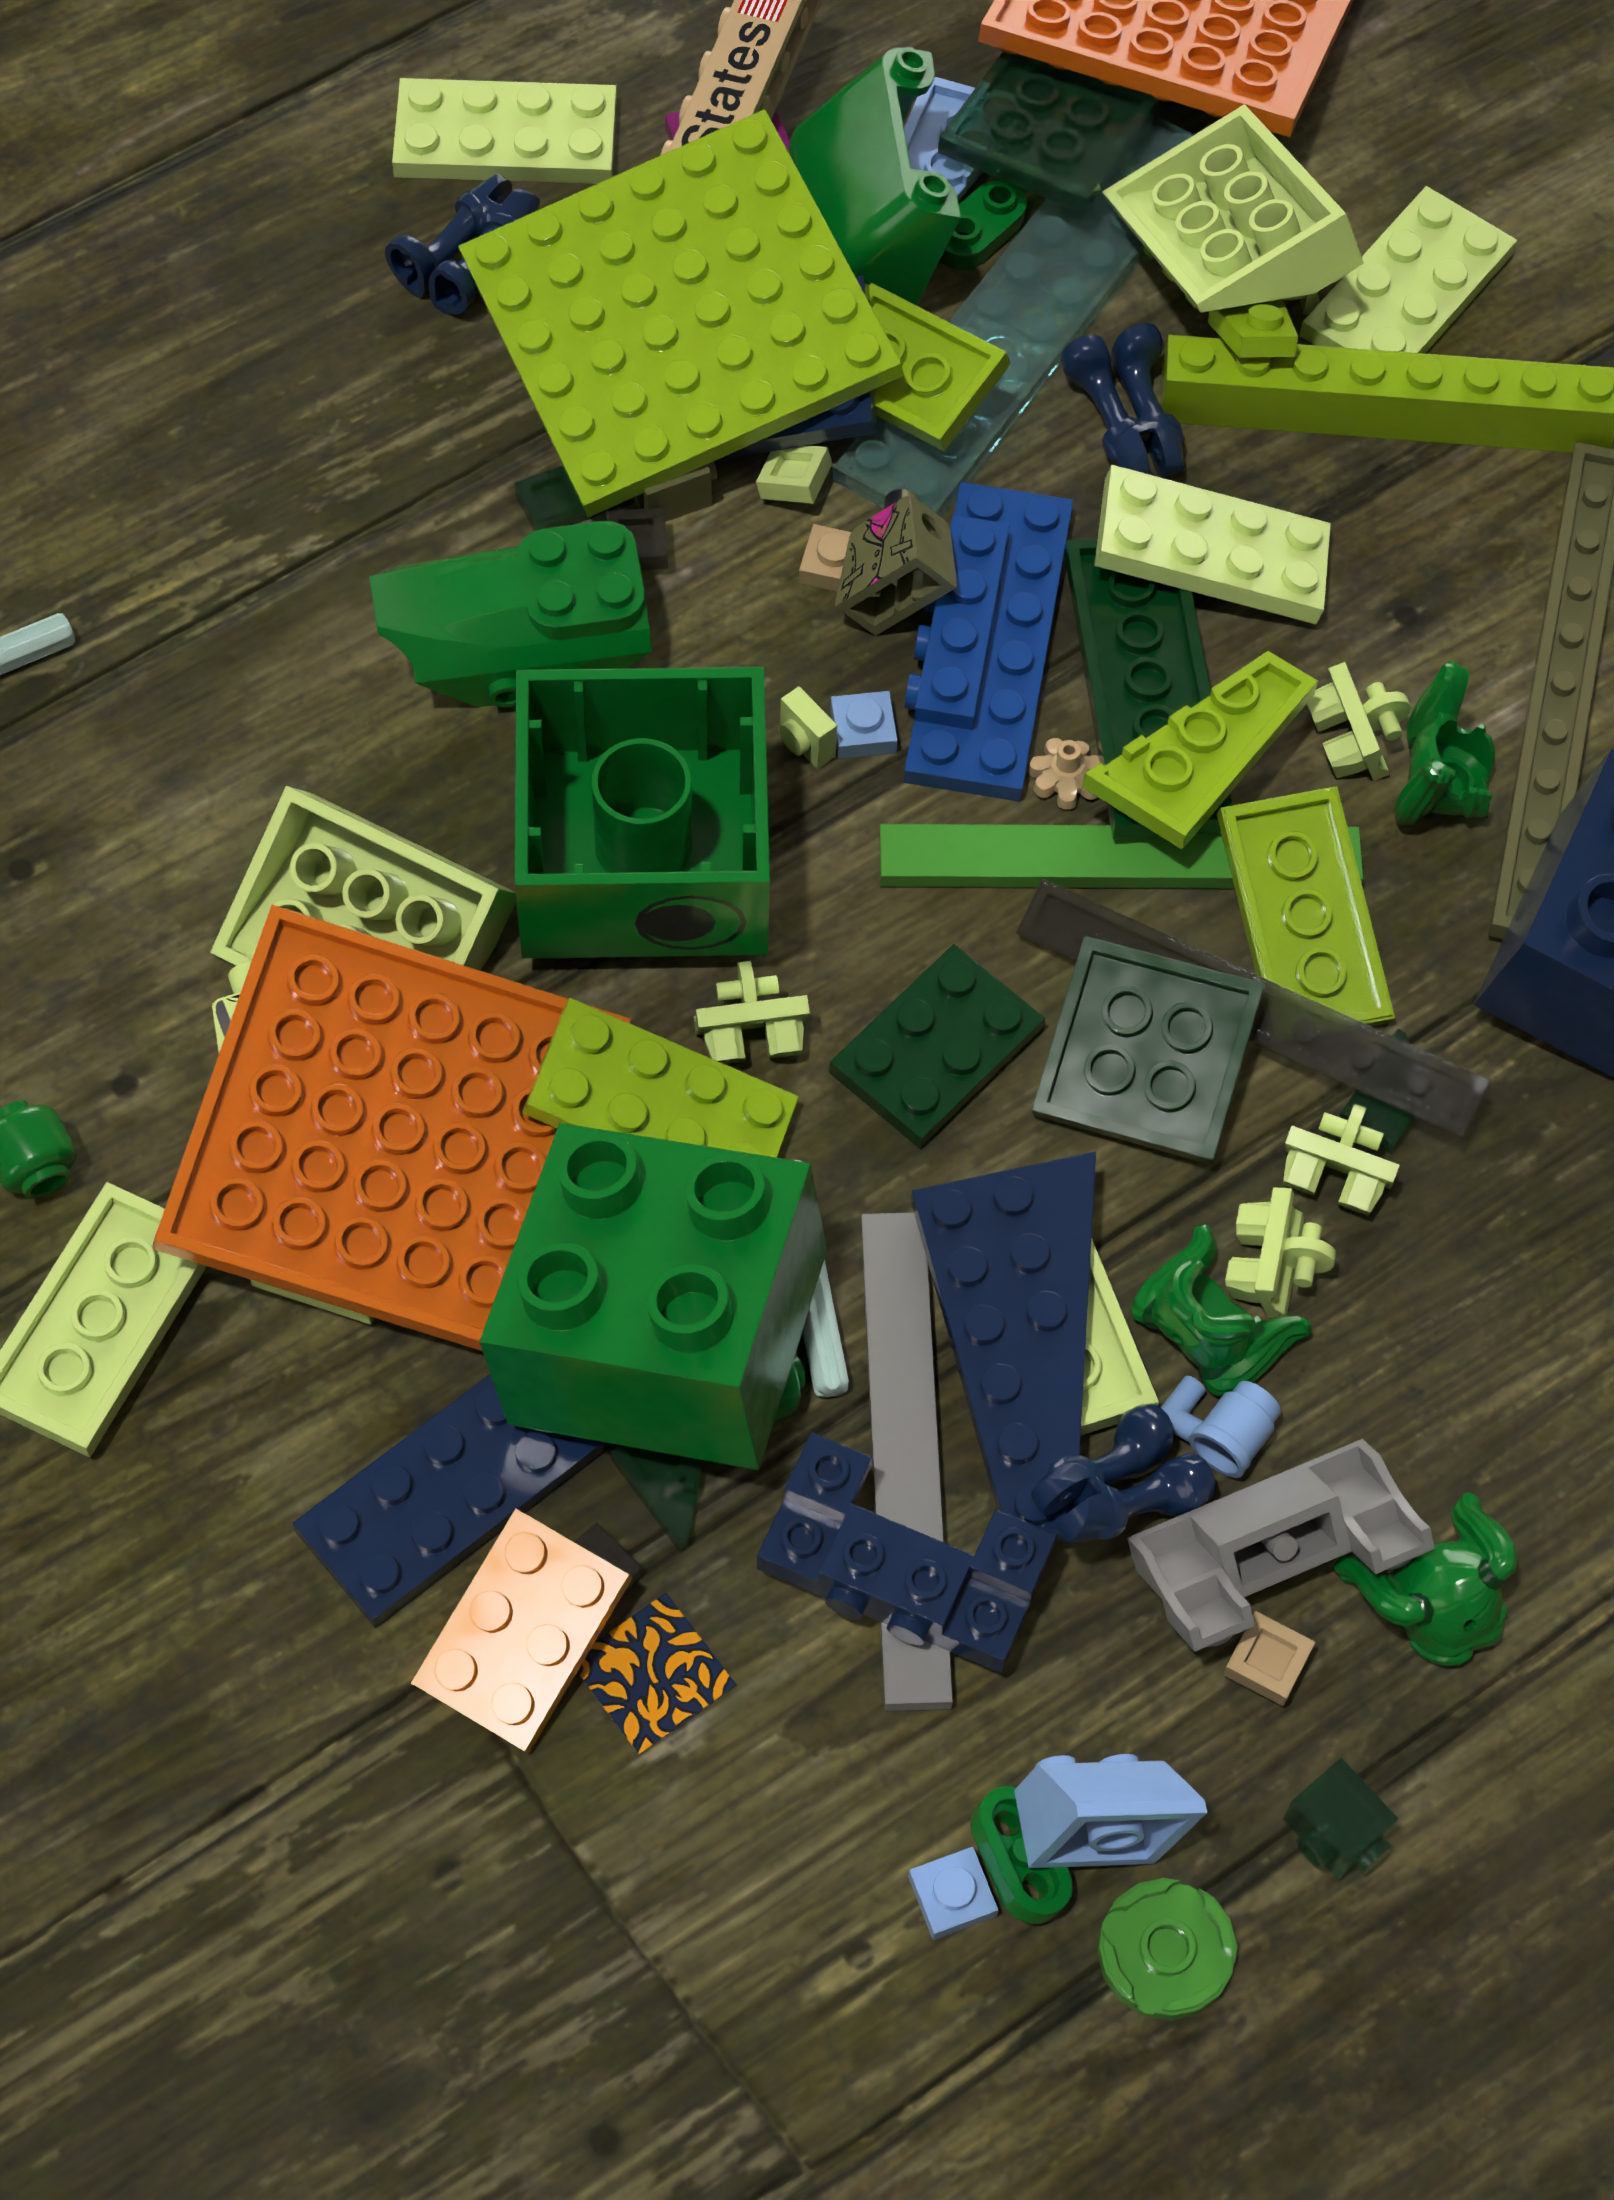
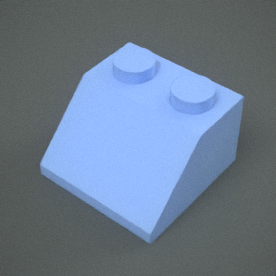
(1103, 1811)

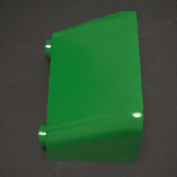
(859, 172)

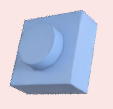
(864, 724)
(953, 1893)

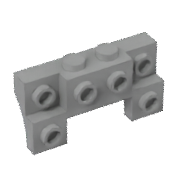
(1272, 1532)

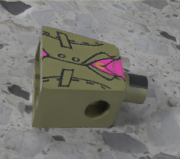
(896, 563)

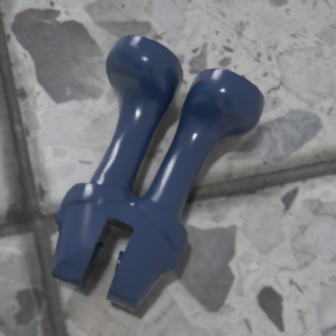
(430, 266)
(1132, 357)
(1138, 1448)

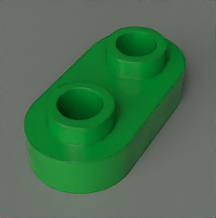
(990, 218)
(1008, 1862)

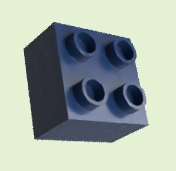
(1559, 948)

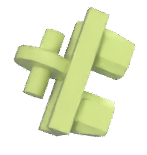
(1357, 748)
(724, 1024)
(1365, 1172)
(1288, 1253)

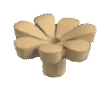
(1062, 771)

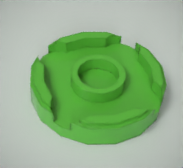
(1166, 1949)

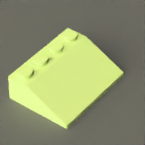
(1236, 217)
(364, 880)

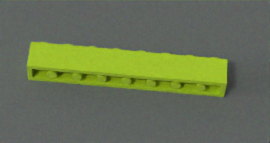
(1390, 395)

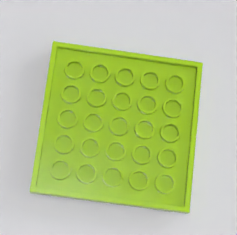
(679, 312)

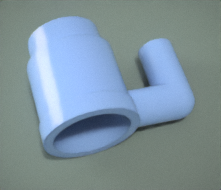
(1231, 1430)

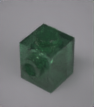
(1341, 1822)

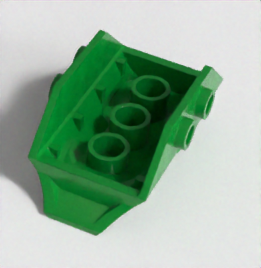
(548, 604)

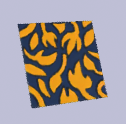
(653, 1673)

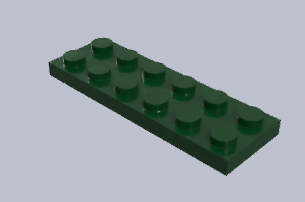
(1137, 660)

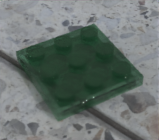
(1047, 129)

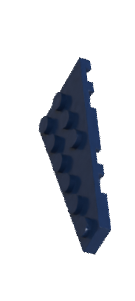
(1014, 1300)

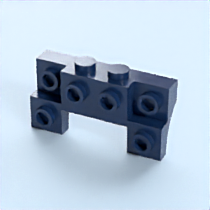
(896, 1572)

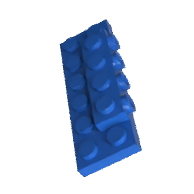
(987, 644)

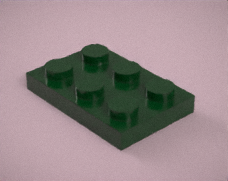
(936, 1046)

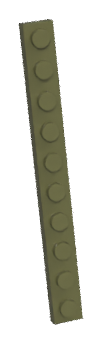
(1561, 675)

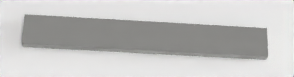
(903, 1430)

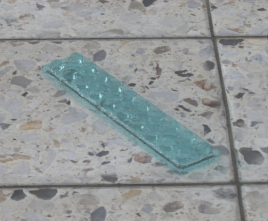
(1031, 307)

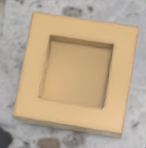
(824, 557)
(1269, 1658)

